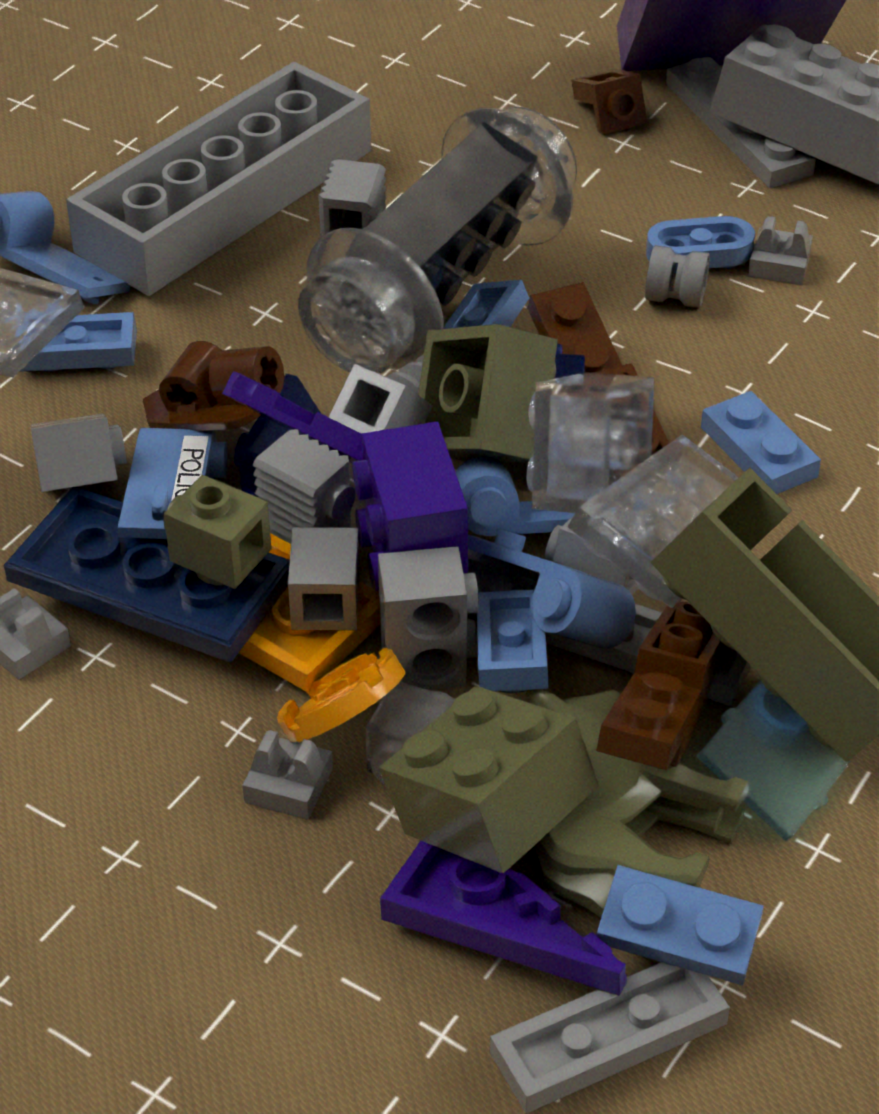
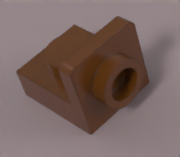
(615, 99)

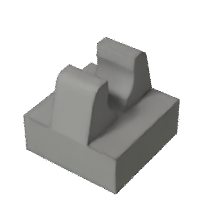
(781, 254)
(28, 634)
(287, 775)

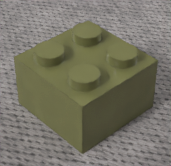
(483, 388)
(489, 777)

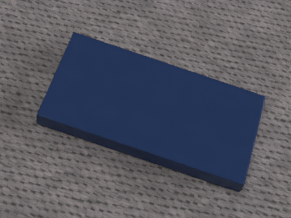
(132, 580)

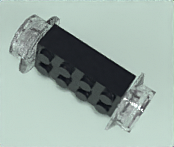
(383, 285)

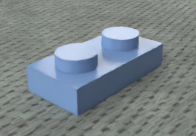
(490, 304)
(90, 343)
(760, 441)
(510, 643)
(680, 924)

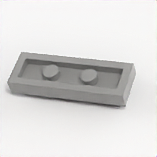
(606, 1033)

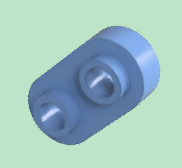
(724, 237)

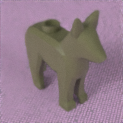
(606, 827)

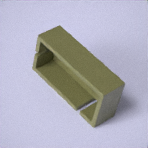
(789, 615)

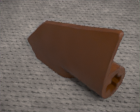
(194, 387)

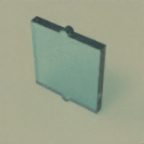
(779, 758)

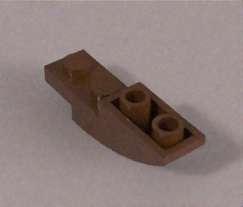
(574, 321)
(666, 692)

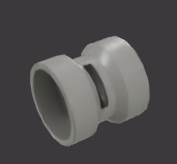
(689, 279)

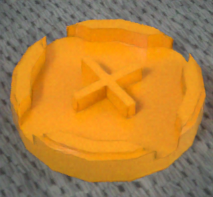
(341, 695)

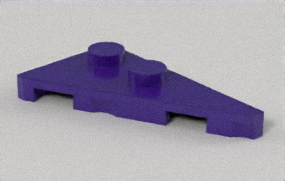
(292, 416)
(496, 916)

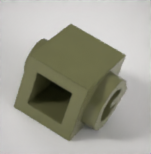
(217, 531)

